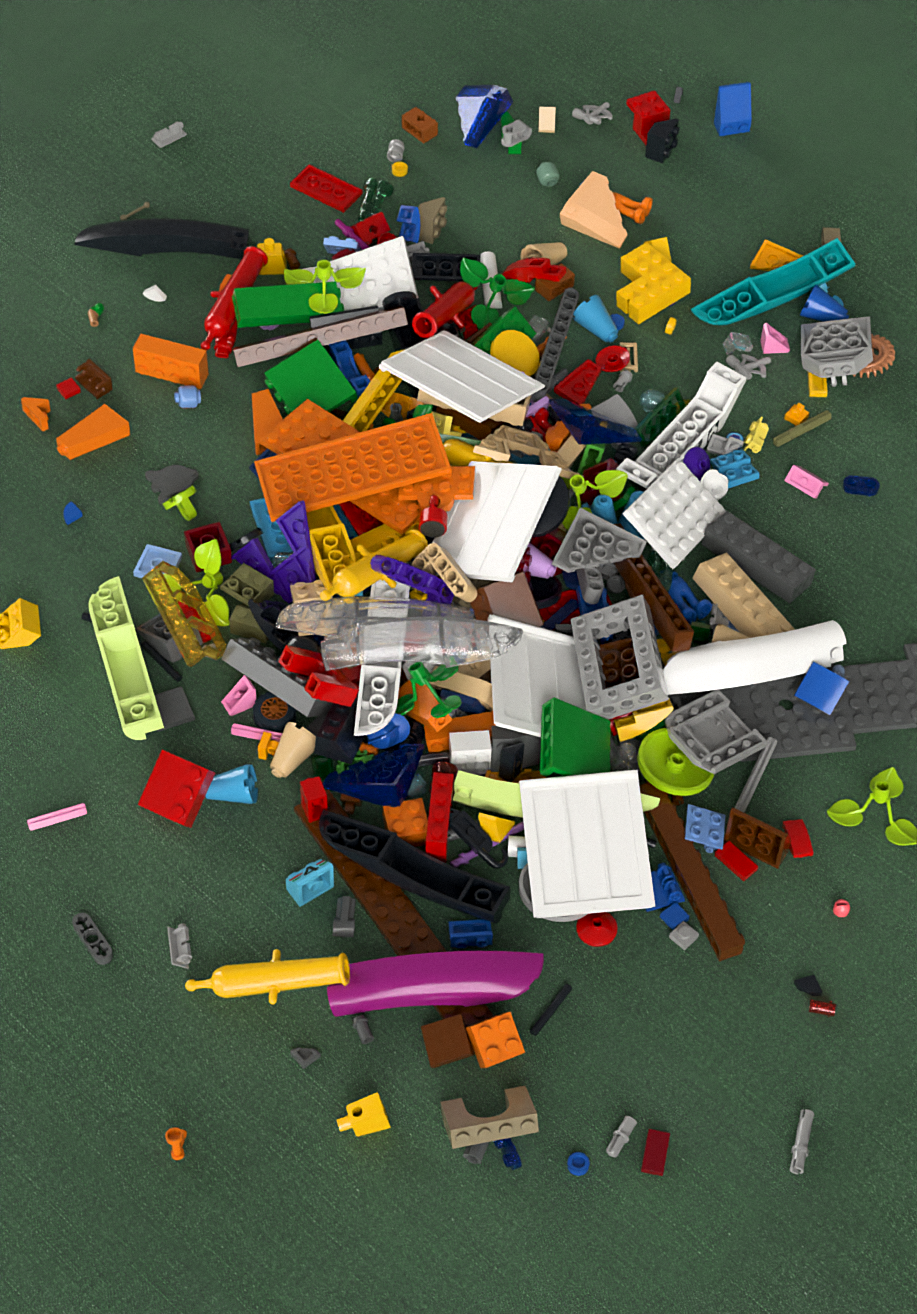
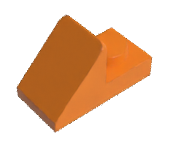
(37, 411)

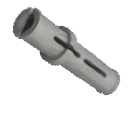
(801, 1143)

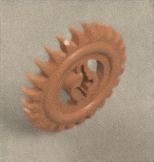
(885, 356)

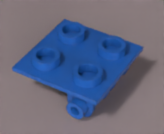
(665, 888)

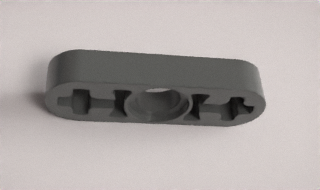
(92, 930)

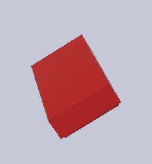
(736, 861)

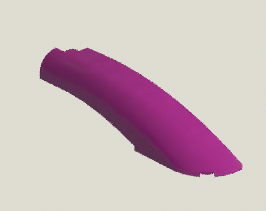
(435, 979)

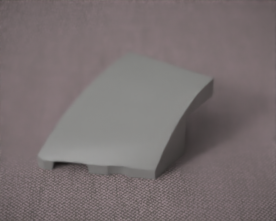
(618, 410)

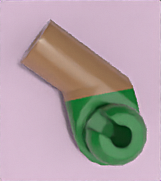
(94, 313)

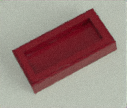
(655, 1152)

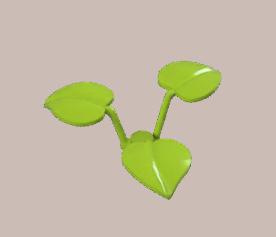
(324, 302)
(608, 482)
(209, 558)
(884, 787)

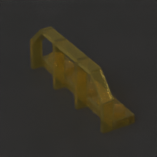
(175, 619)

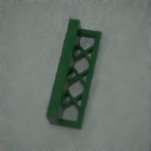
(662, 421)

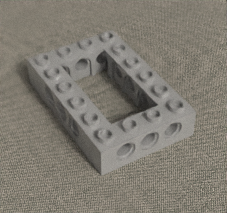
(631, 695)

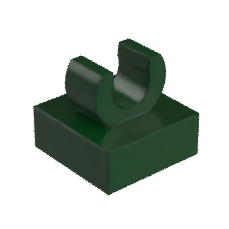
(701, 632)

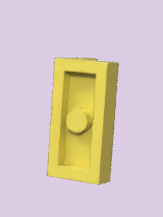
(443, 424)

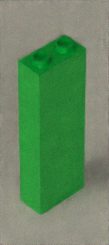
(279, 303)

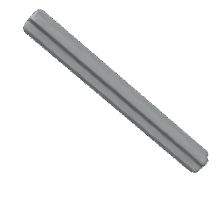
(755, 775)

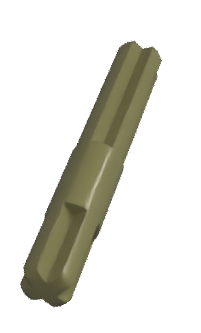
(802, 428)

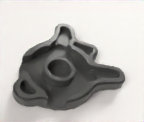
(171, 480)

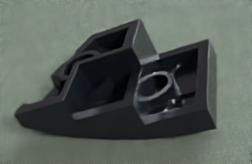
(266, 617)

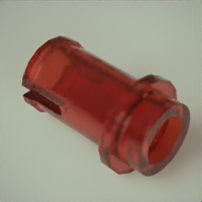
(822, 1008)

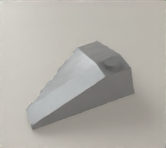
(595, 542)

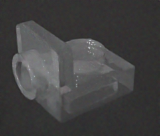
(540, 326)
(737, 341)

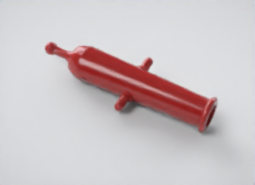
(445, 308)
(222, 314)

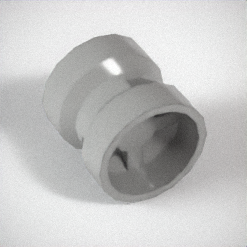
(395, 150)

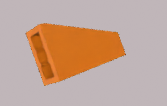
(264, 416)
(93, 432)
(423, 706)

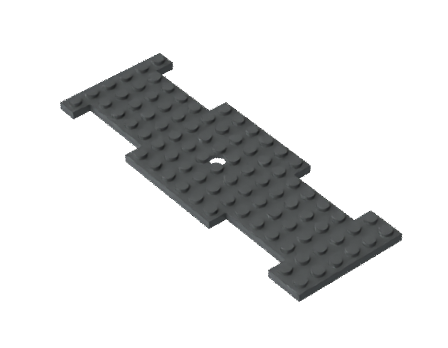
(874, 700)

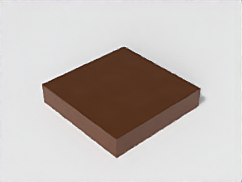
(446, 1041)

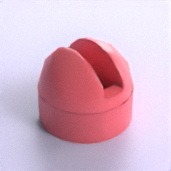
(843, 909)

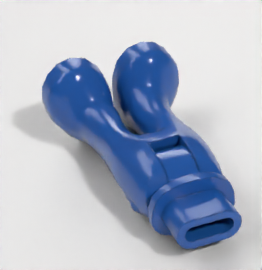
(698, 608)

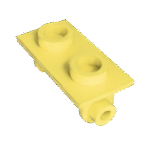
(757, 432)

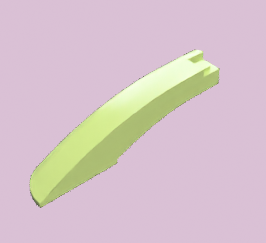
(124, 661)
(504, 796)

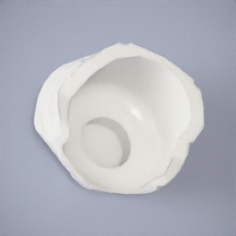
(715, 483)

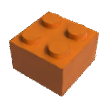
(407, 821)
(495, 1040)

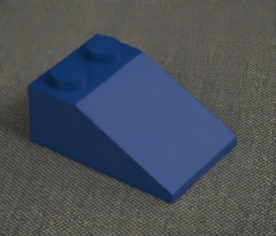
(733, 109)

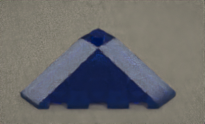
(480, 110)
(590, 426)
(381, 780)

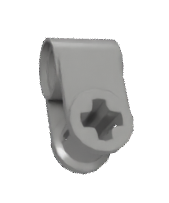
(515, 133)

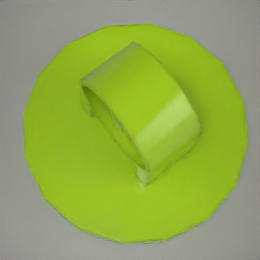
(183, 503)

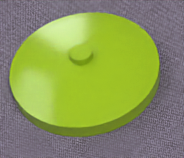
(669, 767)

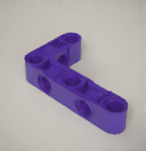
(422, 580)

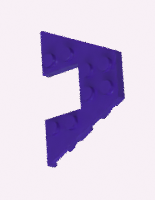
(294, 569)

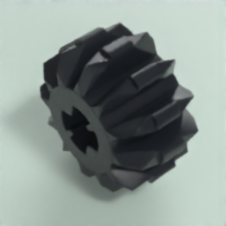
(625, 451)

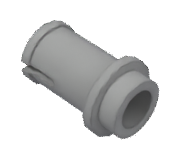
(623, 380)

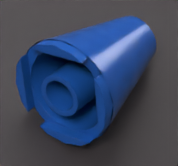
(823, 307)

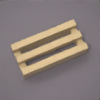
(629, 367)

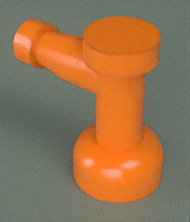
(176, 1138)

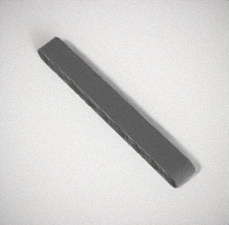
(555, 341)

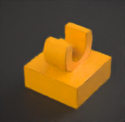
(797, 414)
(266, 746)

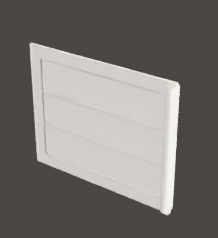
(461, 376)
(495, 527)
(531, 674)
(586, 844)

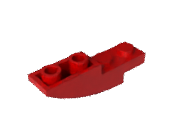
(531, 268)

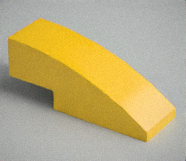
(642, 720)

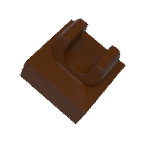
(350, 803)

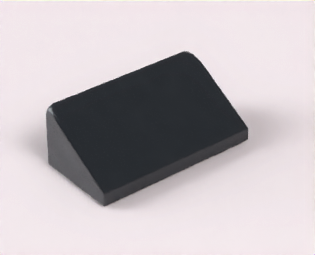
(511, 762)

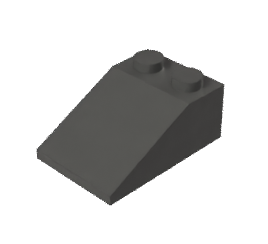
(160, 638)
(505, 737)

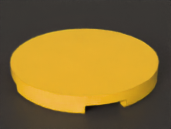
(516, 351)

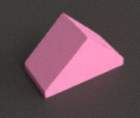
(773, 341)
(240, 697)

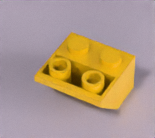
(19, 624)

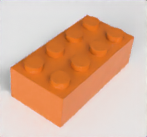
(170, 361)

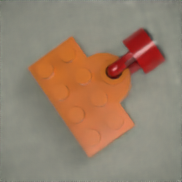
(438, 496)

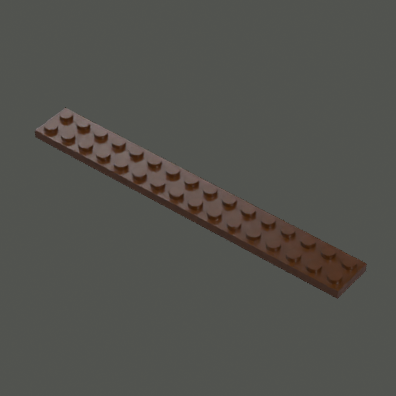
(389, 911)

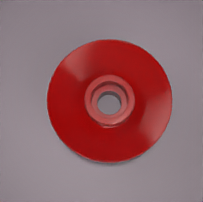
(613, 358)
(597, 935)

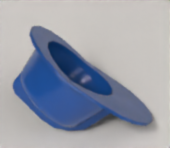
(392, 734)

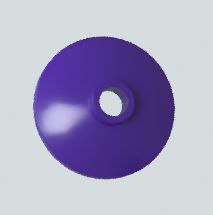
(697, 461)

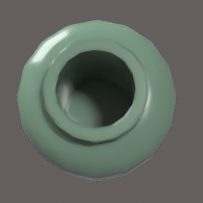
(547, 174)

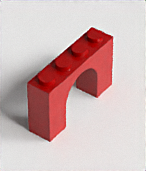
(322, 684)
(439, 815)

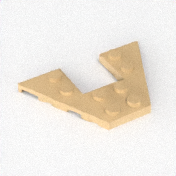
(509, 438)

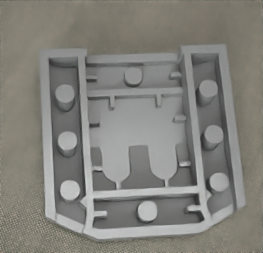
(712, 733)

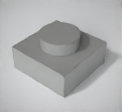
(683, 935)

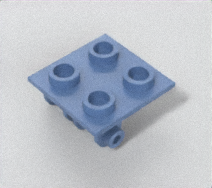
(705, 827)

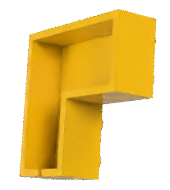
(654, 283)

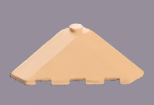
(594, 211)

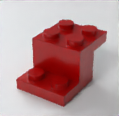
(647, 110)

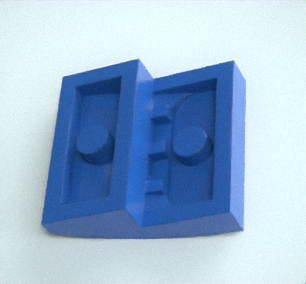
(410, 220)
(821, 688)

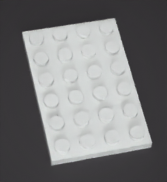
(386, 273)
(674, 513)

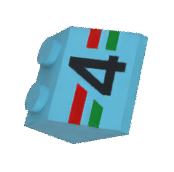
(310, 881)

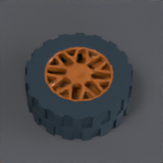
(264, 712)

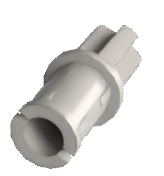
(621, 1136)

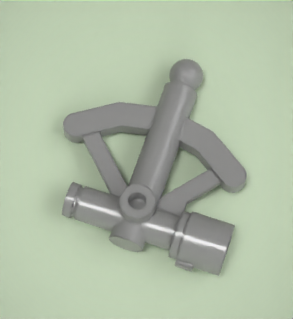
(593, 117)
(746, 369)

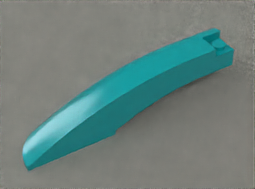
(776, 286)

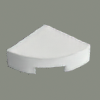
(154, 294)

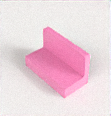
(805, 481)

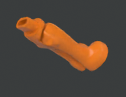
(633, 209)

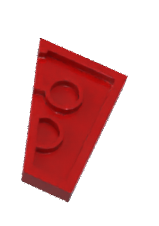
(579, 382)

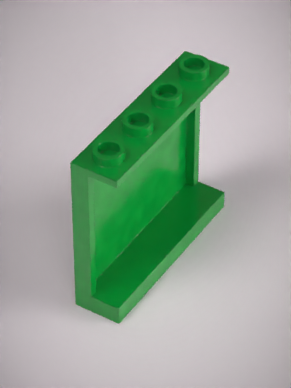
(309, 376)
(573, 740)

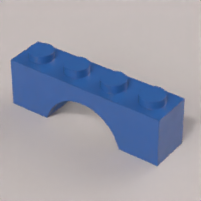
(343, 358)

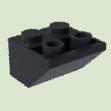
(662, 139)

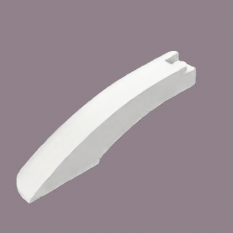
(754, 659)
(379, 680)

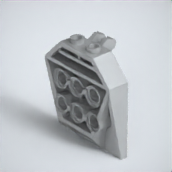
(836, 347)

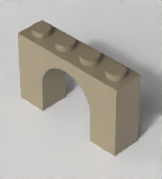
(469, 1130)

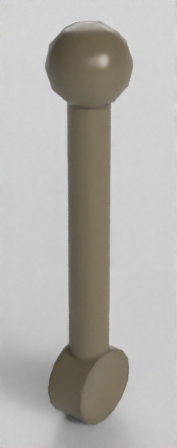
(124, 217)

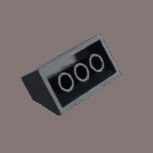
(439, 266)
(354, 343)
(337, 736)

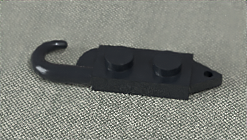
(475, 837)

